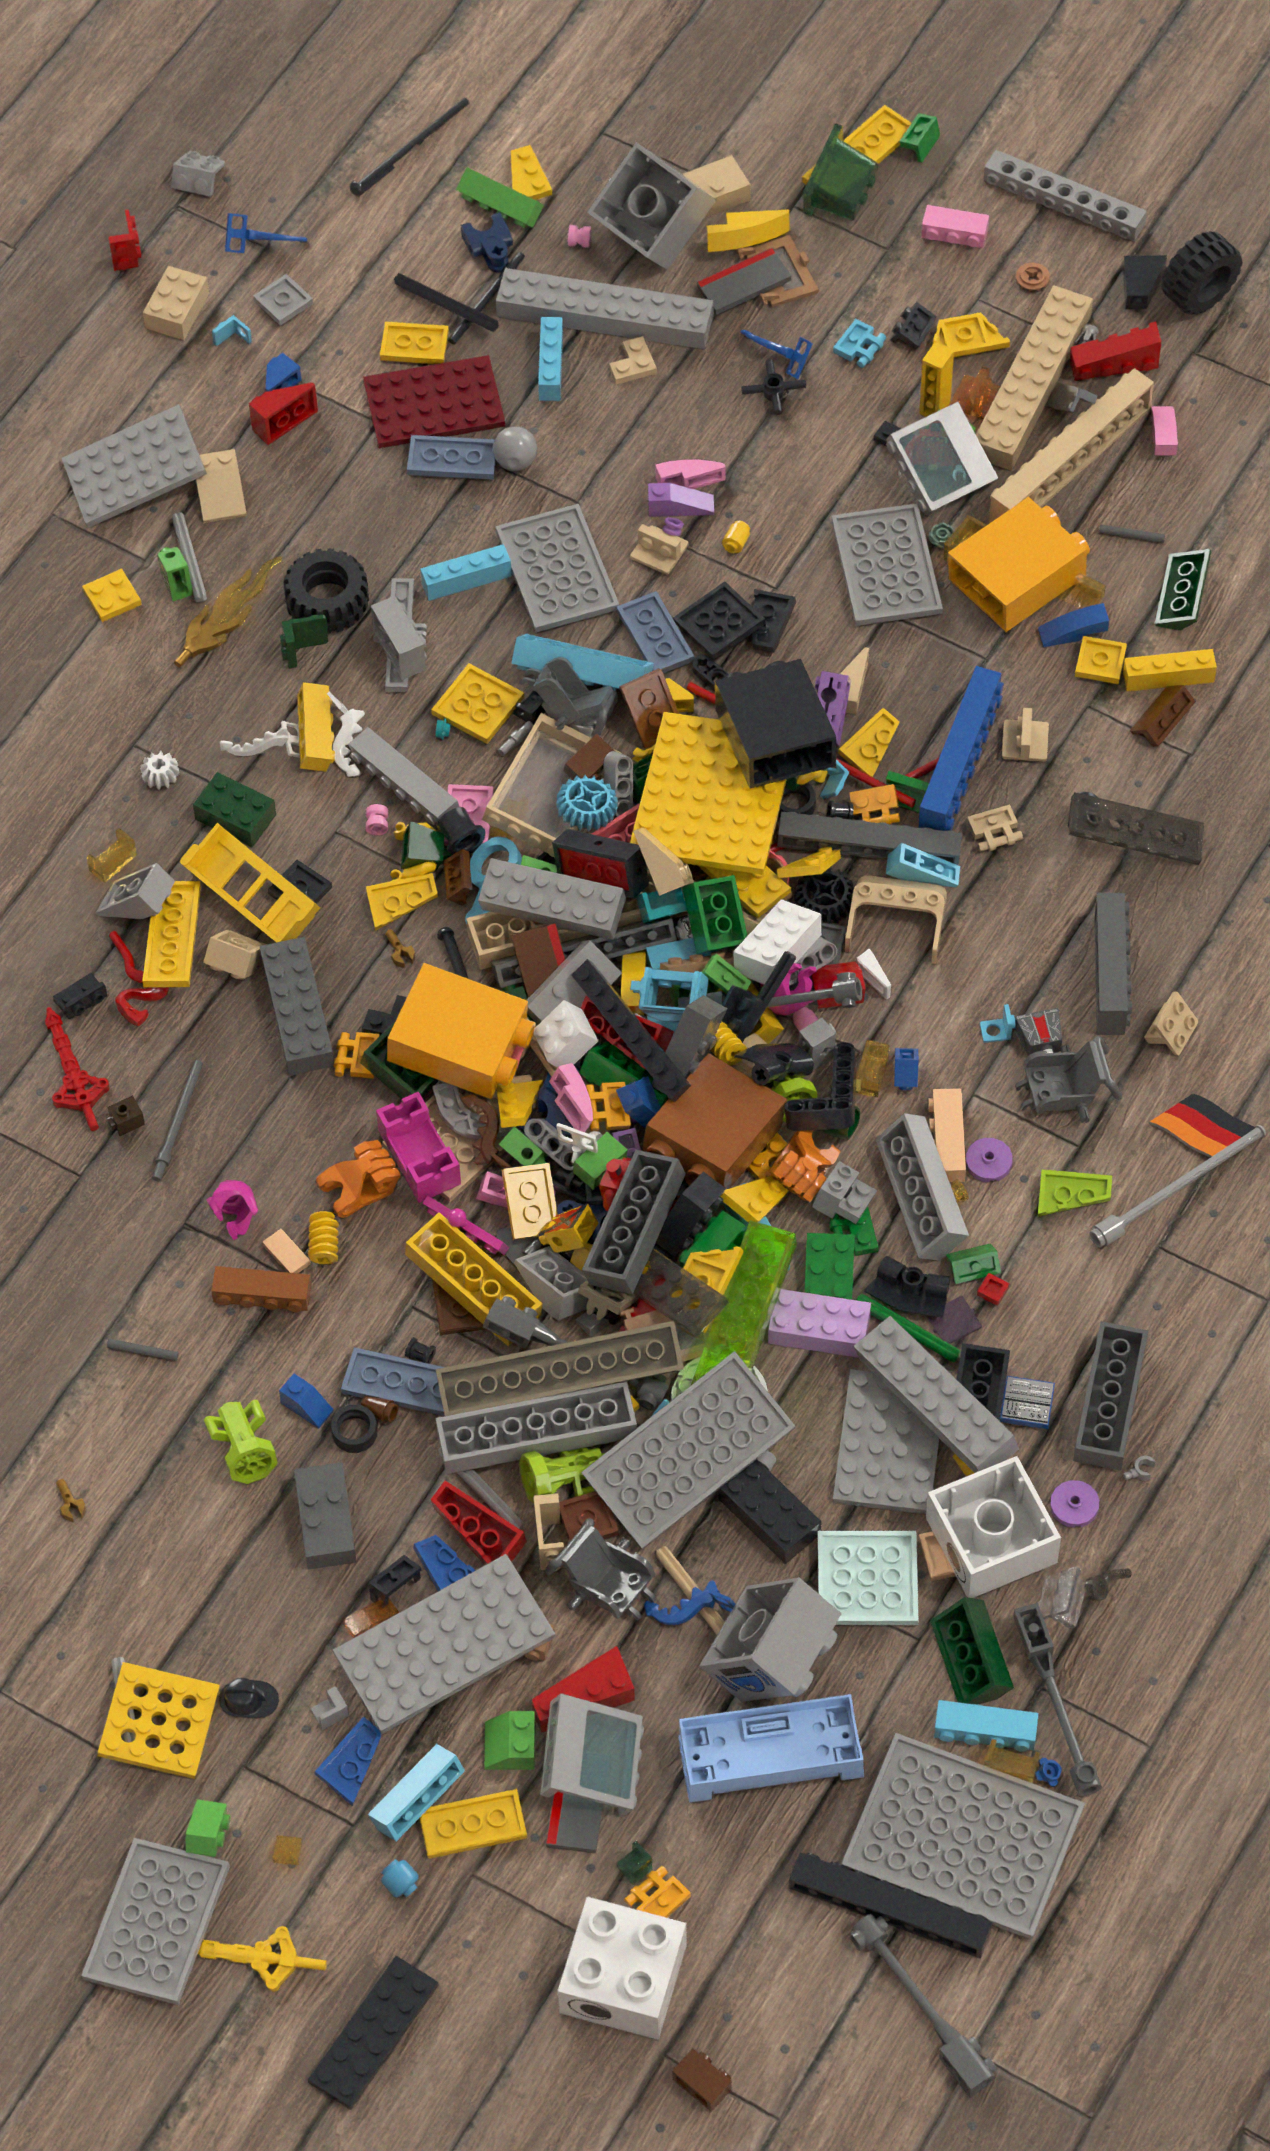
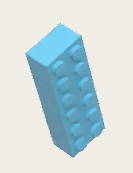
(589, 664)

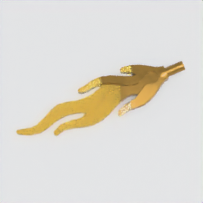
(223, 619)

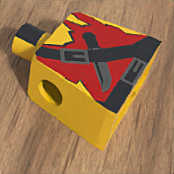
(570, 1229)

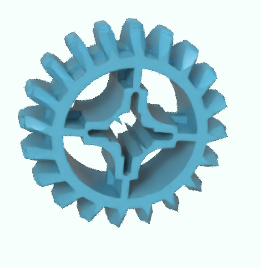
(588, 798)

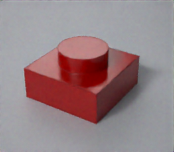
(993, 1289)

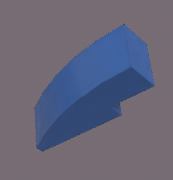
(1074, 625)

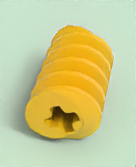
(727, 1045)
(323, 1238)

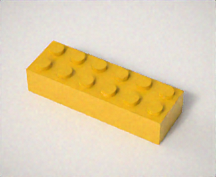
(465, 1270)

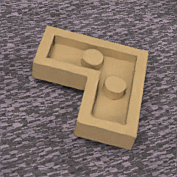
(638, 362)

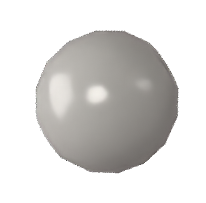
(515, 448)

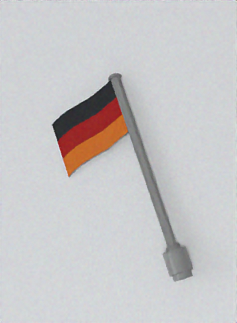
(1200, 1127)

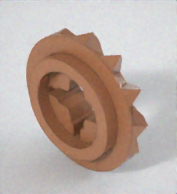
(1031, 270)

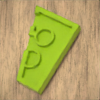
(1071, 1190)

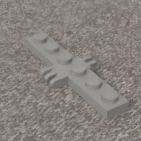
(404, 592)

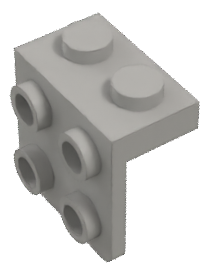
(196, 173)

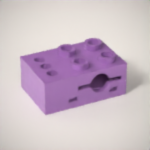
(833, 694)

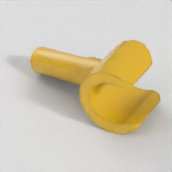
(640, 754)

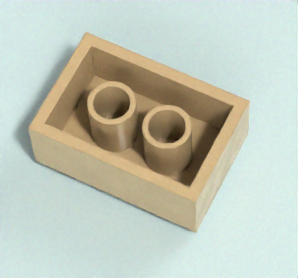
(176, 303)

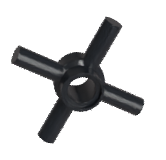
(773, 387)

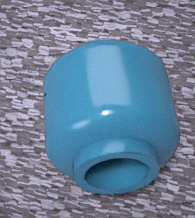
(399, 1878)

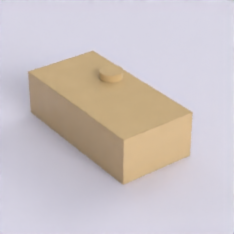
(723, 182)

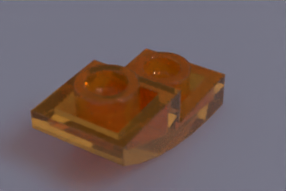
(369, 1617)

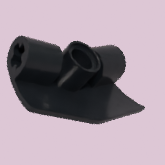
(777, 1061)
(923, 1298)

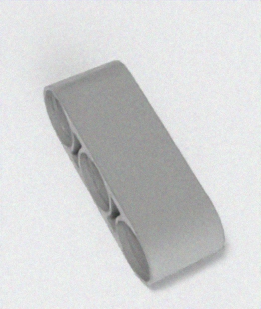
(620, 775)
(816, 957)
(544, 1142)

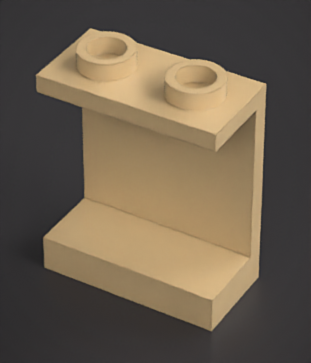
(547, 1513)

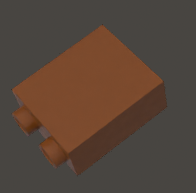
(716, 1123)

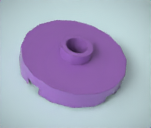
(987, 1169)
(1074, 1514)

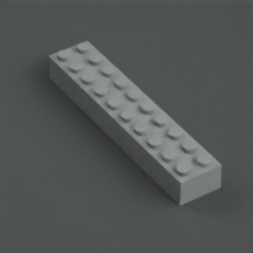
(605, 308)

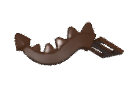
(488, 1133)

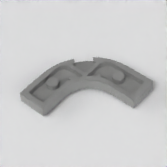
(457, 1116)

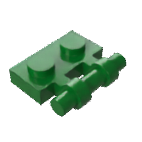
(865, 1237)

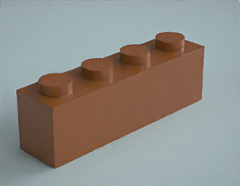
(261, 1288)

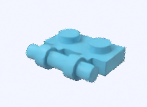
(854, 339)

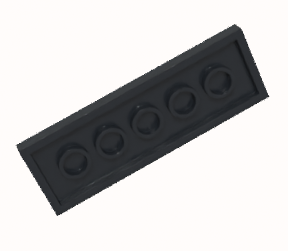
(373, 2032)

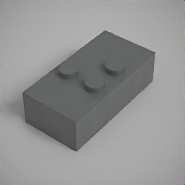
(694, 1035)
(325, 1516)

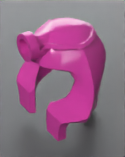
(804, 985)
(237, 1199)

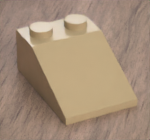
(221, 487)
(664, 866)

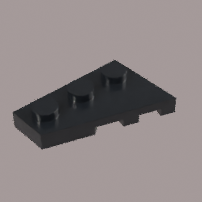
(776, 610)

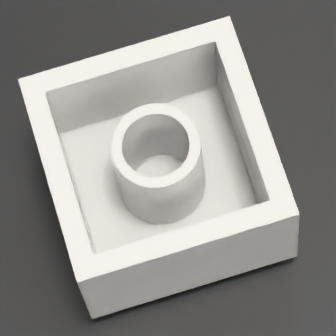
(565, 1035)

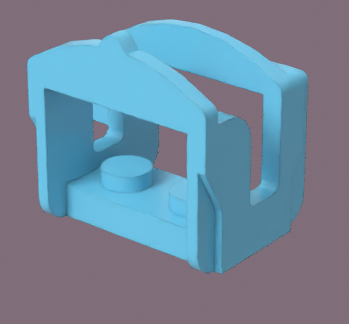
(648, 989)

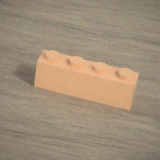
(948, 1131)

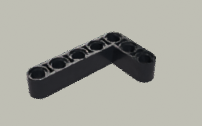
(828, 1112)

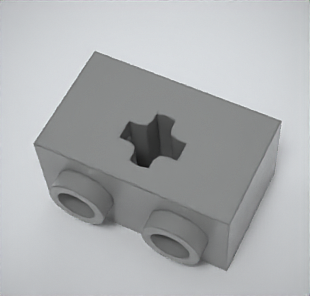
(818, 1041)

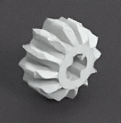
(159, 770)

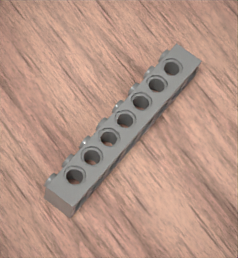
(1065, 195)

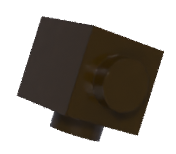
(125, 1116)

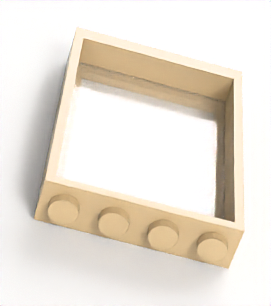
(528, 792)

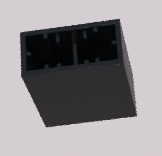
(775, 723)

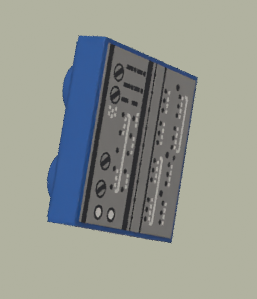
(1027, 1402)

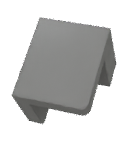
(330, 1710)

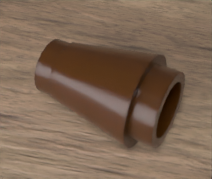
(383, 1409)

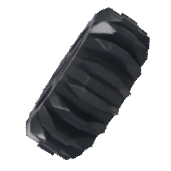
(825, 890)

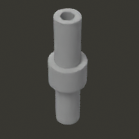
(515, 738)

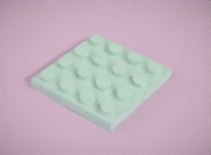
(869, 1576)

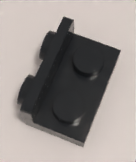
(914, 325)
(80, 996)
(741, 1010)

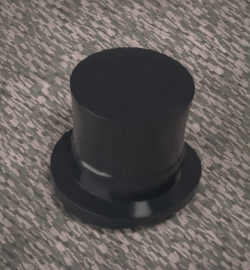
(460, 831)

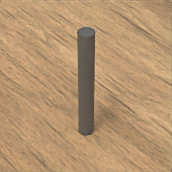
(1131, 533)
(142, 1349)

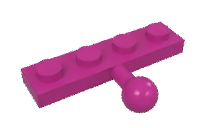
(458, 1219)

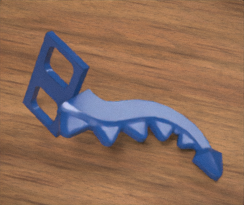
(249, 234)
(794, 355)
(690, 1607)

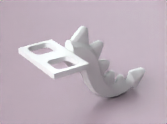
(344, 737)
(270, 739)
(579, 1144)

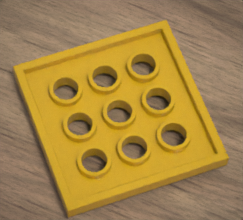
(161, 1757)

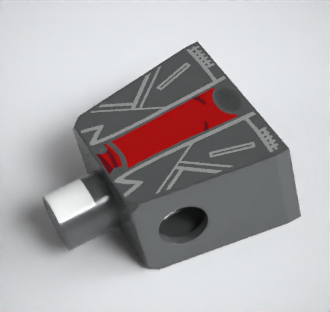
(1039, 1031)

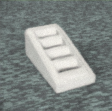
(874, 974)

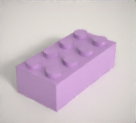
(818, 1322)

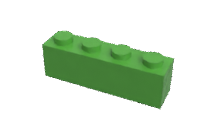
(499, 197)

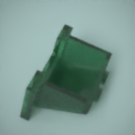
(839, 178)

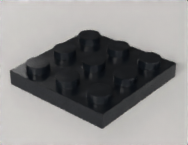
(719, 620)

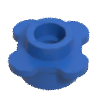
(1054, 1769)

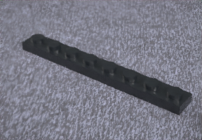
(631, 1030)

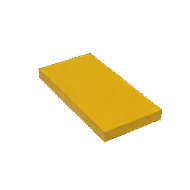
(473, 1824)

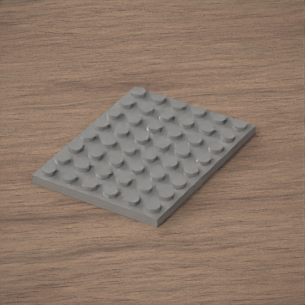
(964, 1835)

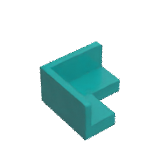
(657, 907)

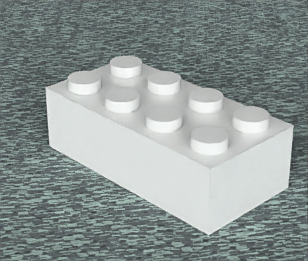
(782, 930)

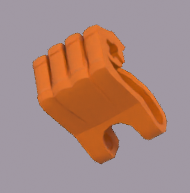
(803, 1165)
(362, 1180)

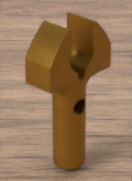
(399, 949)
(69, 1501)

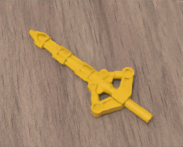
(262, 1956)

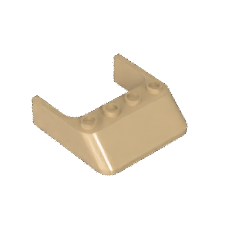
(901, 895)

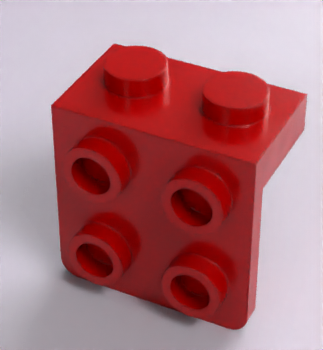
(124, 248)

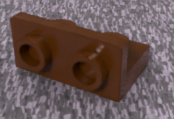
(458, 877)

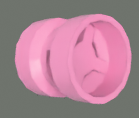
(580, 236)
(377, 817)

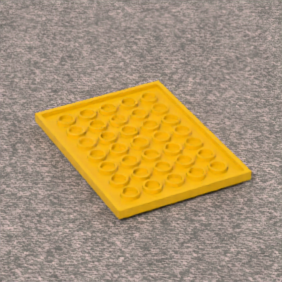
(702, 801)

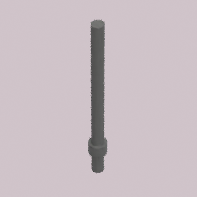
(163, 1158)

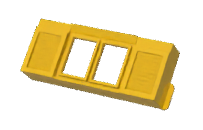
(219, 859)

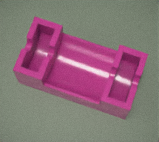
(418, 1148)

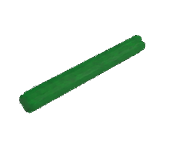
(918, 1333)

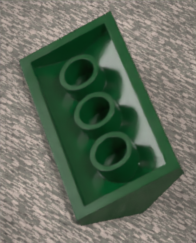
(1182, 589)

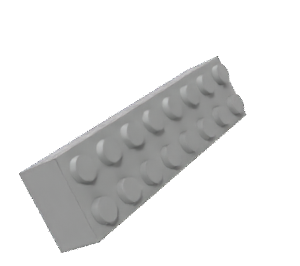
(935, 1396)
(537, 1425)

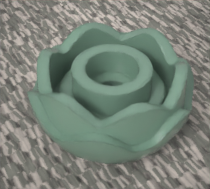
(940, 533)

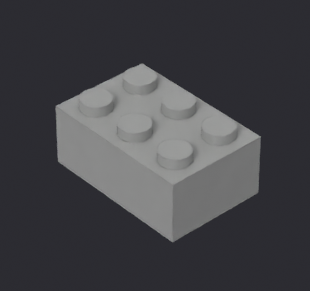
(398, 637)

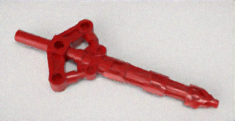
(74, 1079)

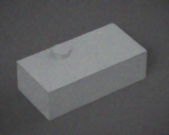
(562, 985)

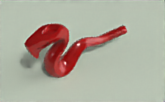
(151, 994)

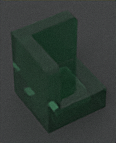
(636, 1863)

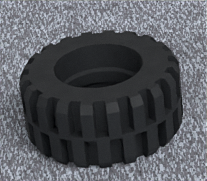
(1201, 272)
(324, 568)

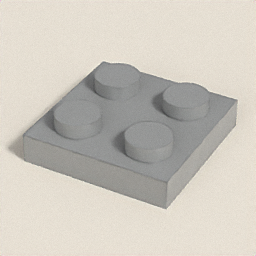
(283, 299)

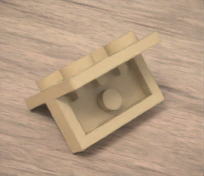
(658, 549)
(1025, 738)
(1172, 1024)

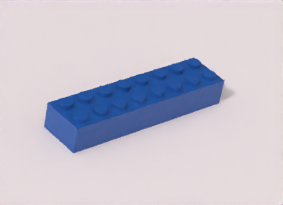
(961, 750)

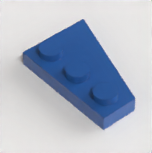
(441, 1562)
(350, 1760)

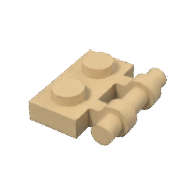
(992, 822)

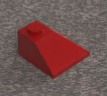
(828, 973)

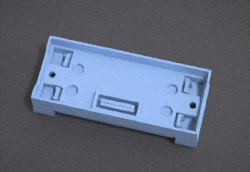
(770, 1746)

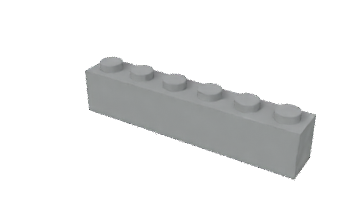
(402, 776)

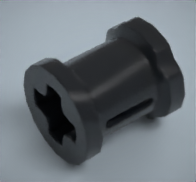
(840, 810)
(414, 1345)

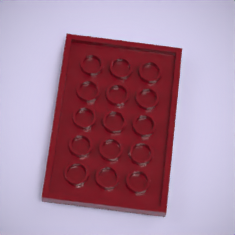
(434, 401)

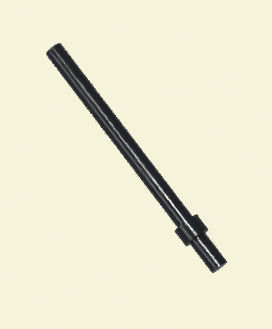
(486, 298)

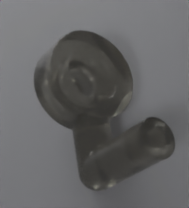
(1097, 1586)

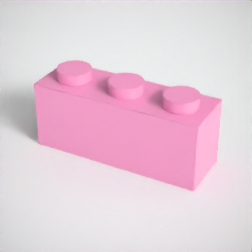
(955, 226)

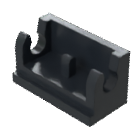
(530, 708)
(393, 1579)

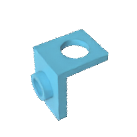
(228, 328)
(836, 780)
(1005, 1026)

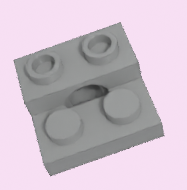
(833, 1194)

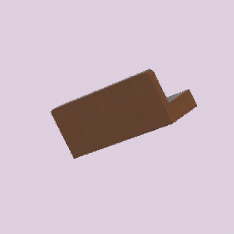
(1164, 714)

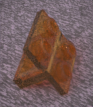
(976, 394)

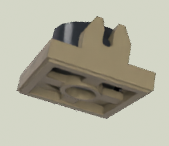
(605, 1302)

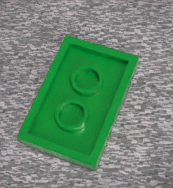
(829, 1265)

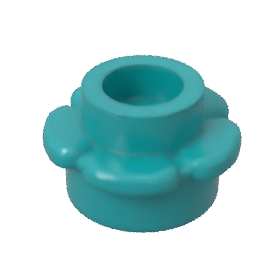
(442, 729)

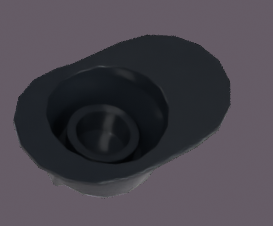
(248, 1698)

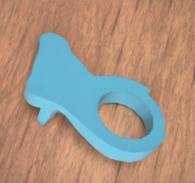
(476, 862)

